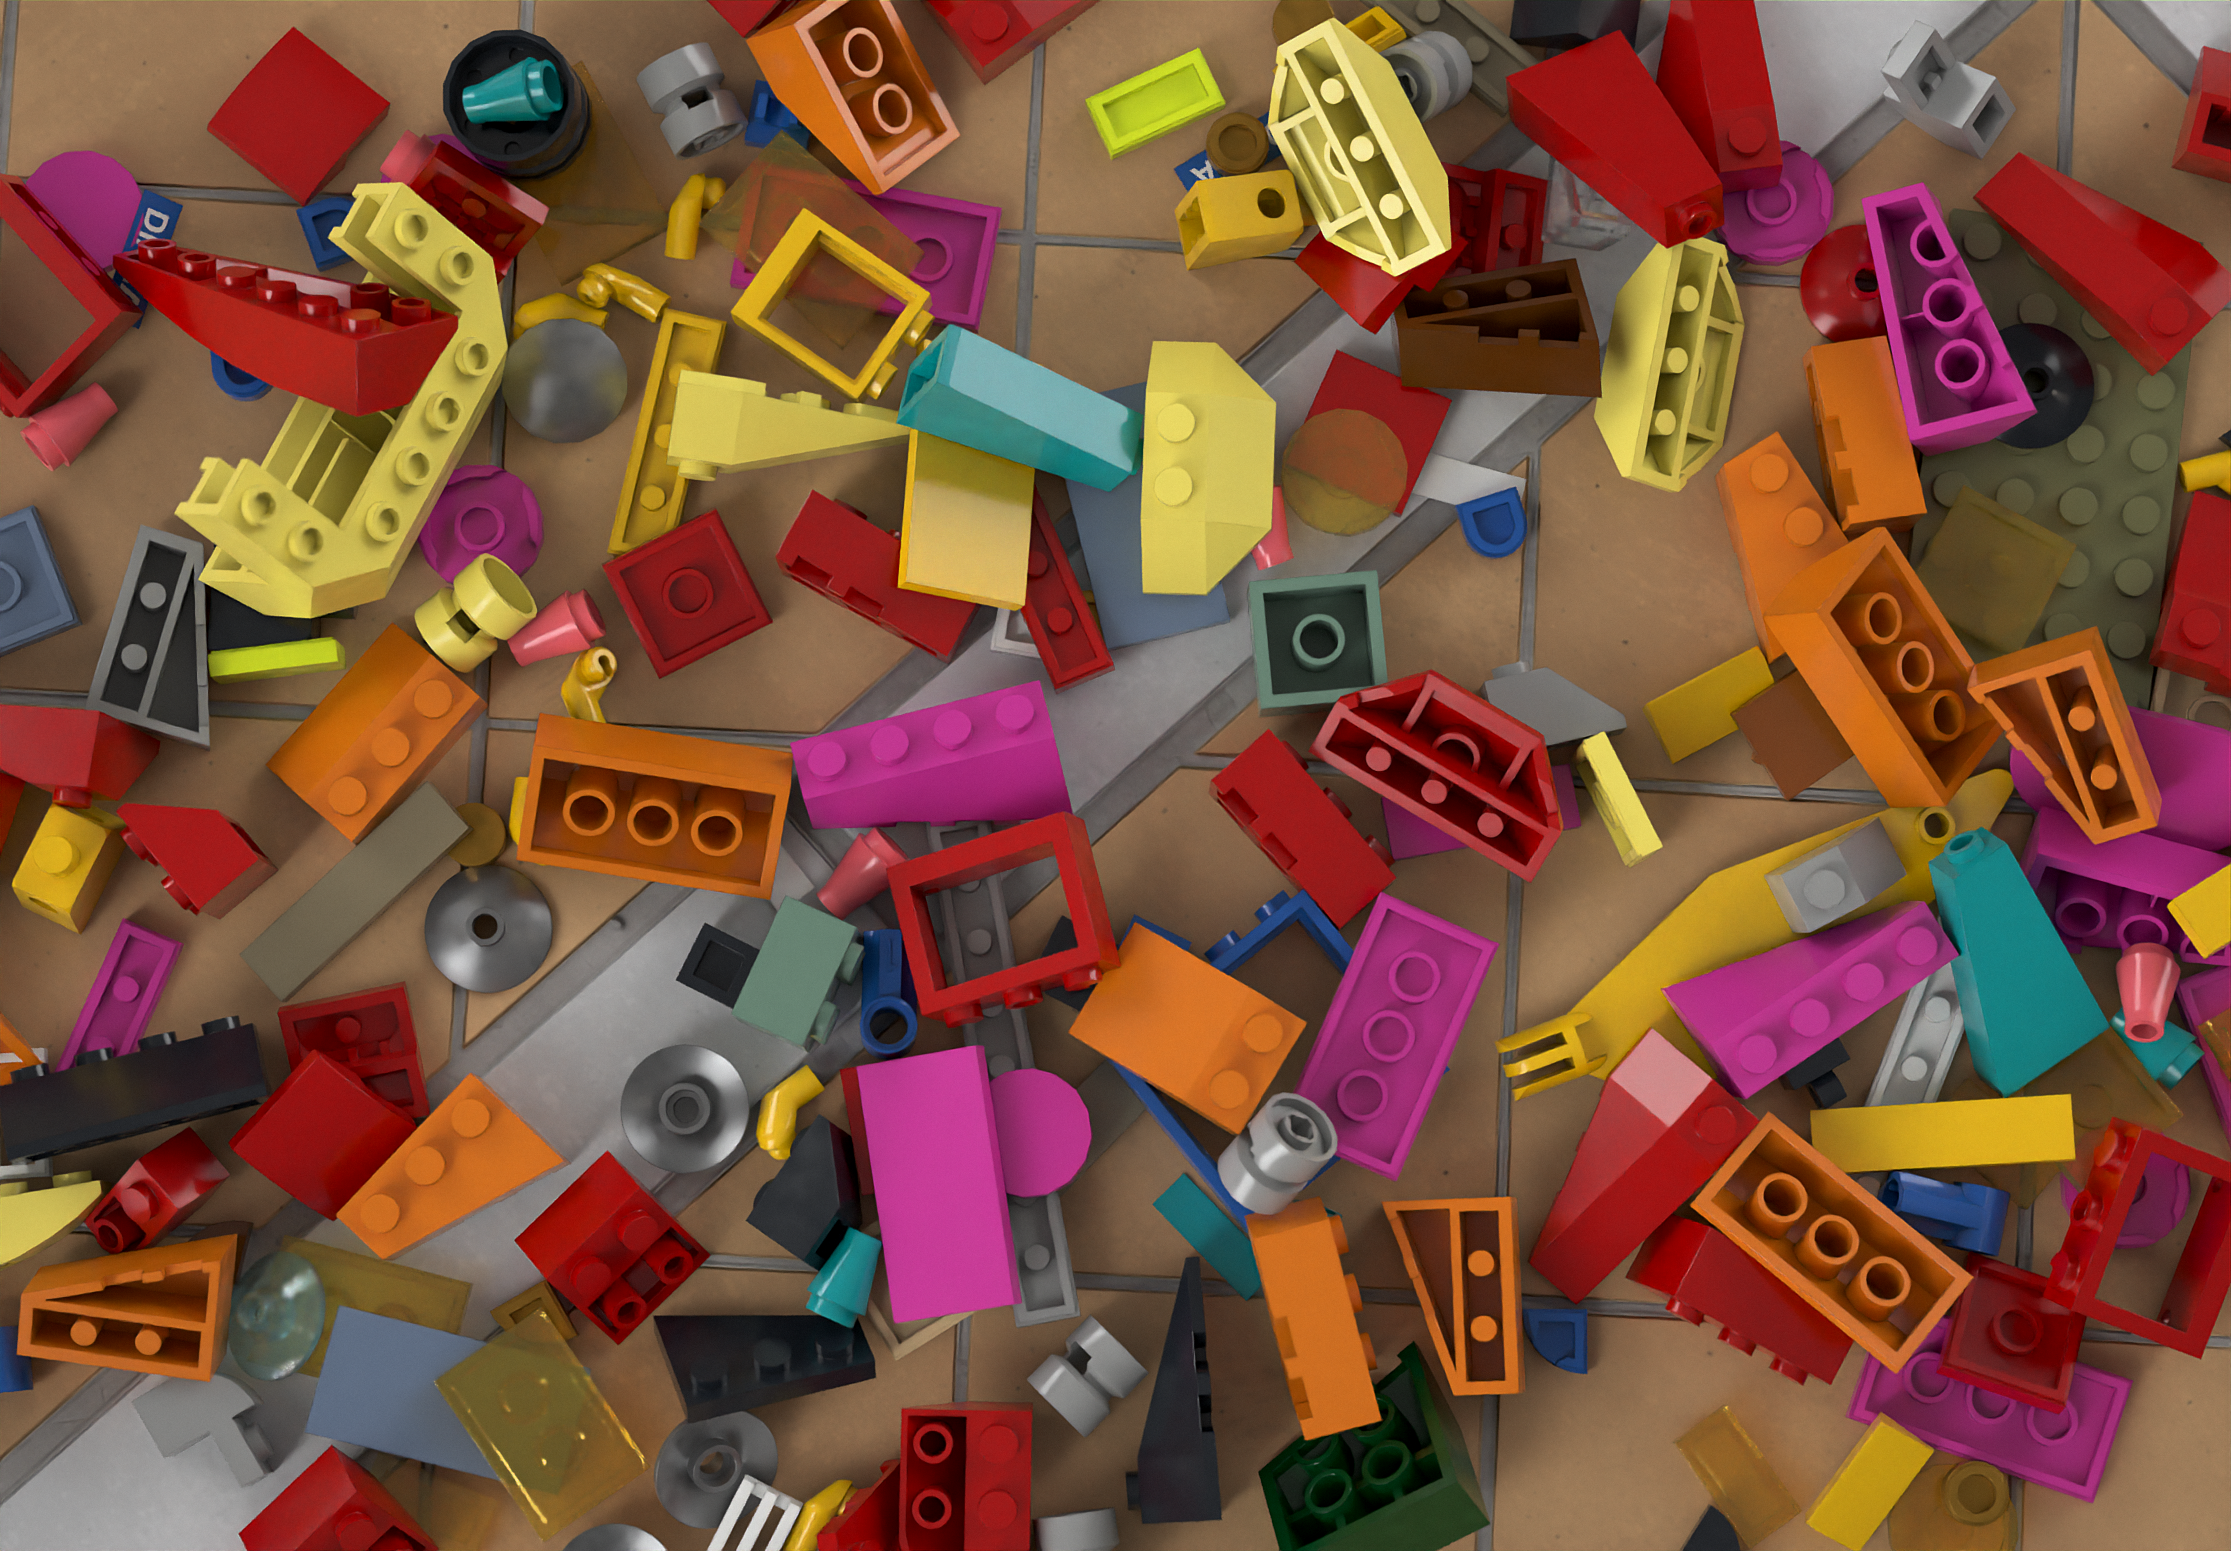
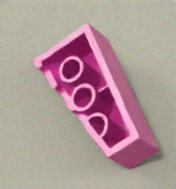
(1944, 345)
(938, 765)
(2115, 889)
(1795, 999)

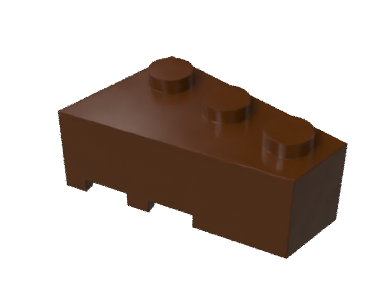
(1501, 333)

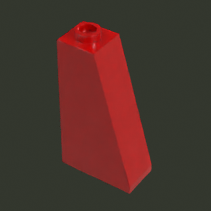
(1620, 137)

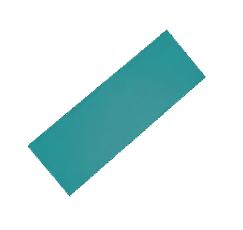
(1211, 1234)

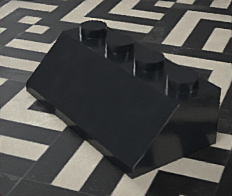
(133, 1093)

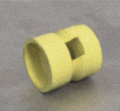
(467, 620)

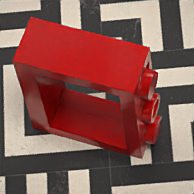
(87, 283)
(983, 857)
(2097, 1220)

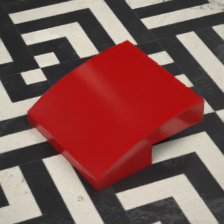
(298, 116)
(479, 204)
(1497, 216)
(1362, 286)
(369, 1035)
(322, 1134)

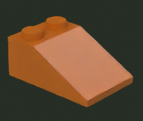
(856, 86)
(1187, 1029)

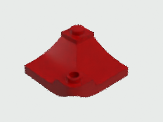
(2197, 598)

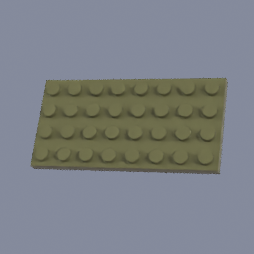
(2097, 488)

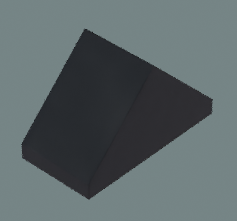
(1572, 22)

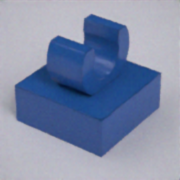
(769, 116)

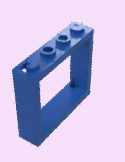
(1227, 957)

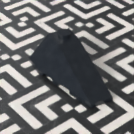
(1178, 1443)

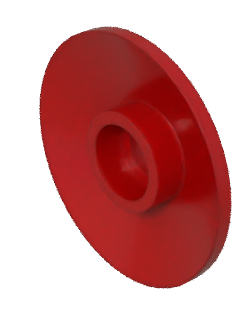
(1830, 290)

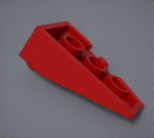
(2120, 265)
(1644, 1154)

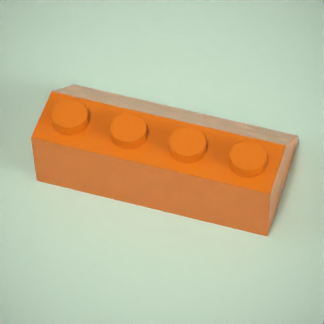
(1886, 670)
(655, 806)
(1832, 1242)

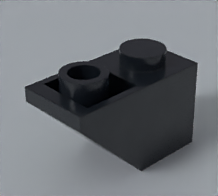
(812, 1195)

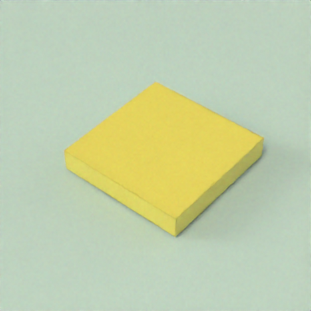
(1616, 800)

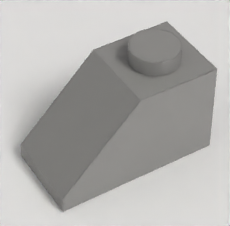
(1550, 705)
(1836, 877)

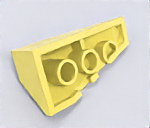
(736, 428)

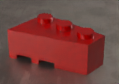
(858, 568)
(1302, 829)
(1720, 1283)

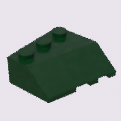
(1380, 1483)

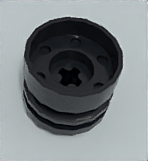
(518, 148)

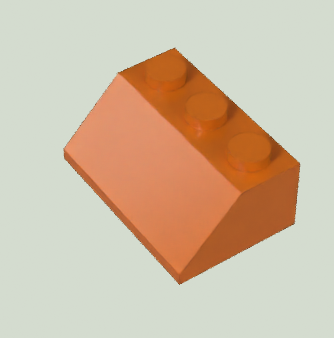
(376, 734)

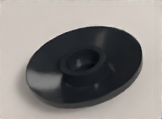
(2067, 384)

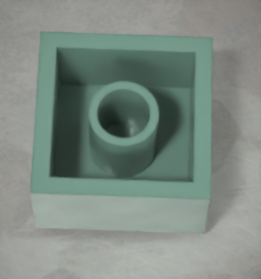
(1315, 640)
(800, 975)

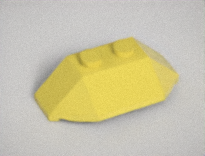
(1358, 150)
(1671, 364)
(1203, 468)

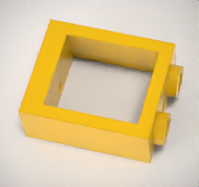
(781, 272)

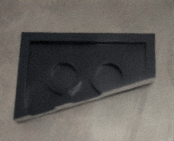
(758, 1359)

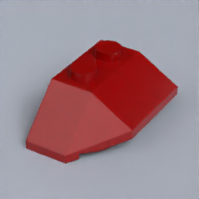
(1450, 765)

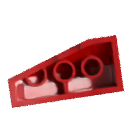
(1001, 32)
(1721, 89)
(73, 752)

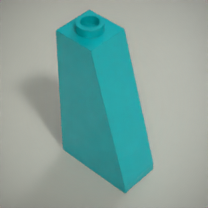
(1019, 411)
(2012, 972)

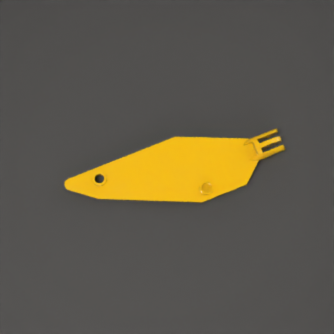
(1723, 923)

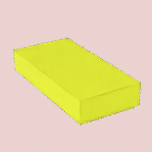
(1155, 103)
(276, 660)

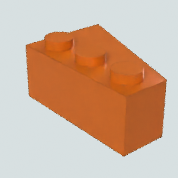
(1862, 437)
(1773, 526)
(2076, 730)
(448, 1170)
(1468, 1285)
(135, 1309)
(1314, 1317)

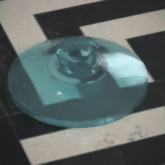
(276, 1316)

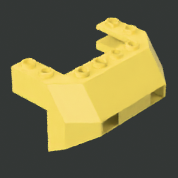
(350, 493)

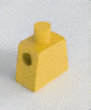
(1241, 218)
(69, 864)

